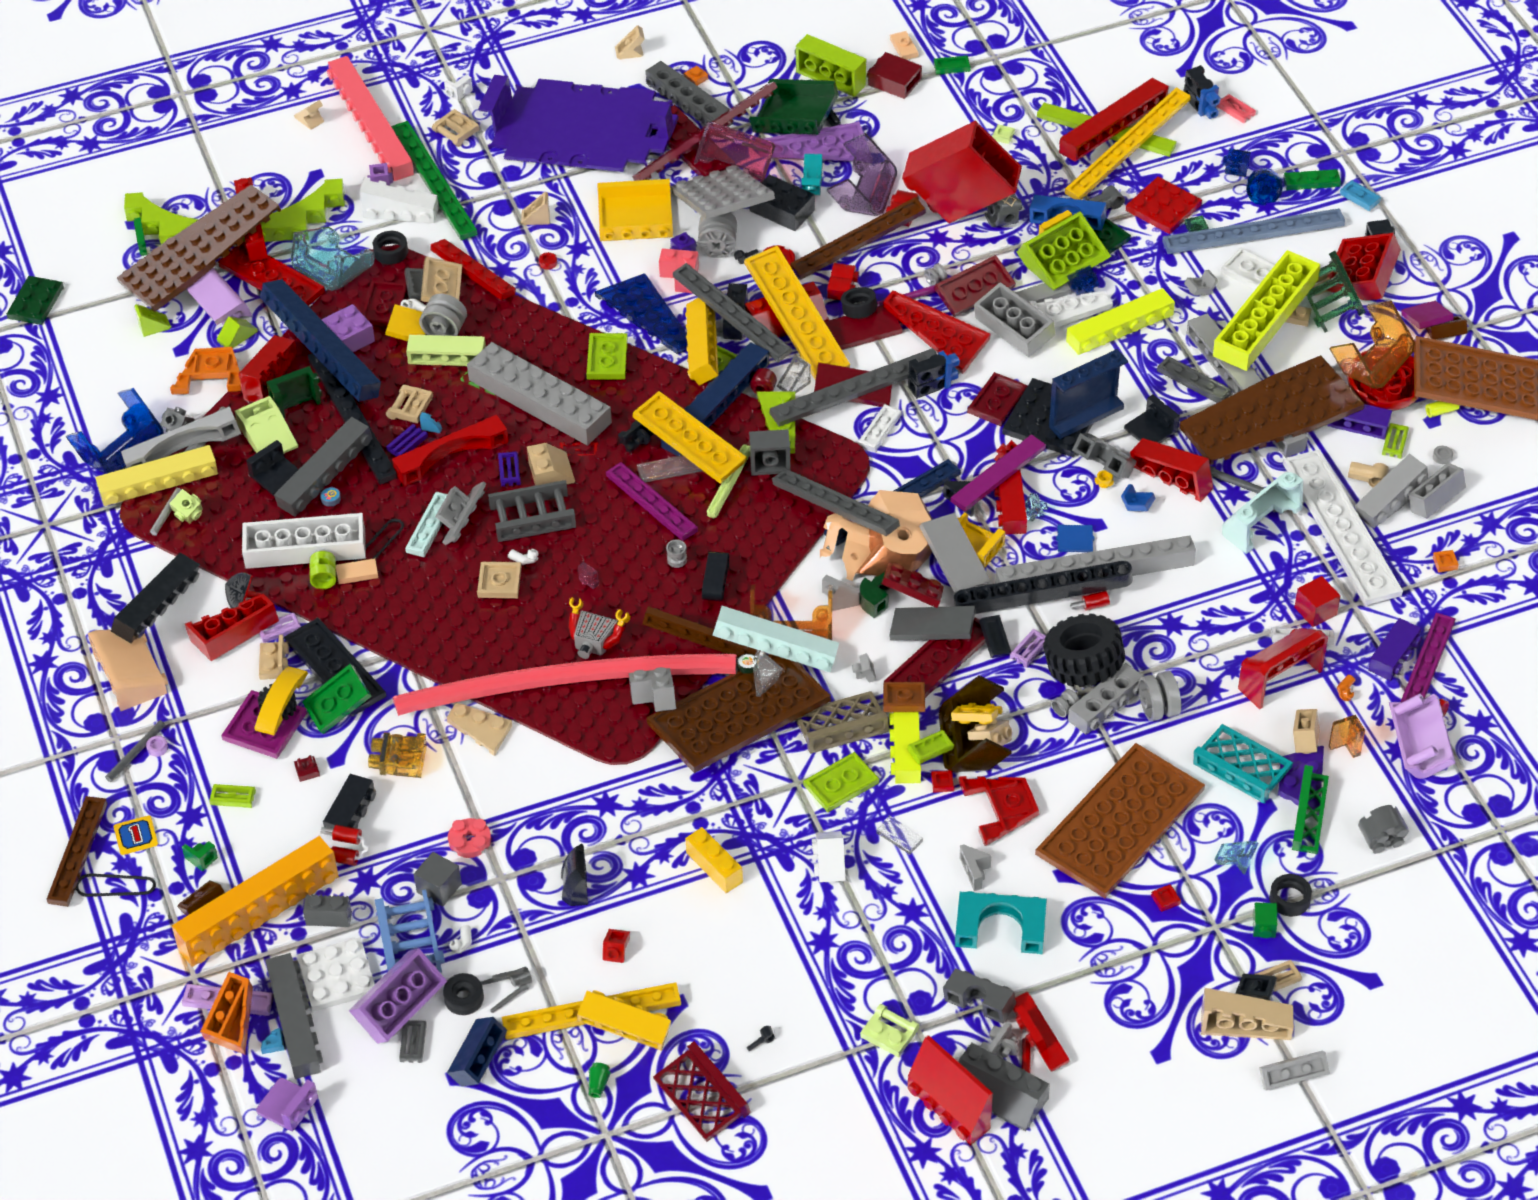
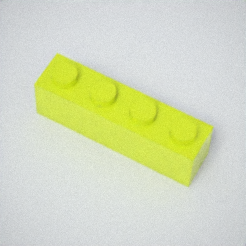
(904, 733)

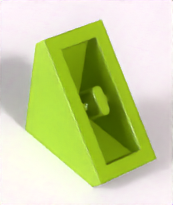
(150, 321)
(235, 332)

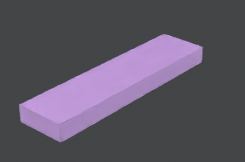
(204, 996)

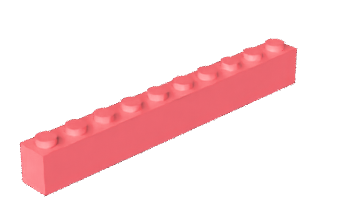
(370, 118)

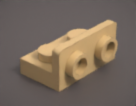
(272, 658)

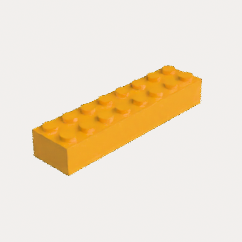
(255, 901)

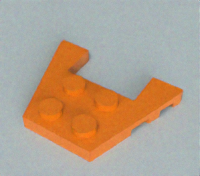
(209, 364)

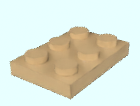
(440, 278)

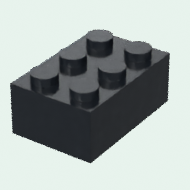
(790, 206)

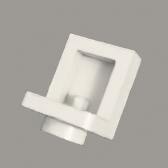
(459, 89)

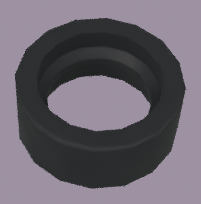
(390, 237)
(860, 310)
(1291, 881)

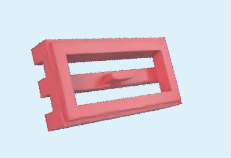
(1233, 108)

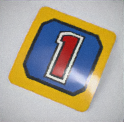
(135, 835)

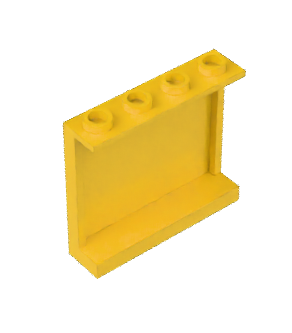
(635, 210)

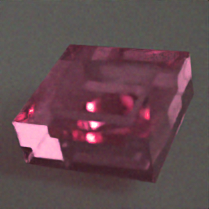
(588, 575)

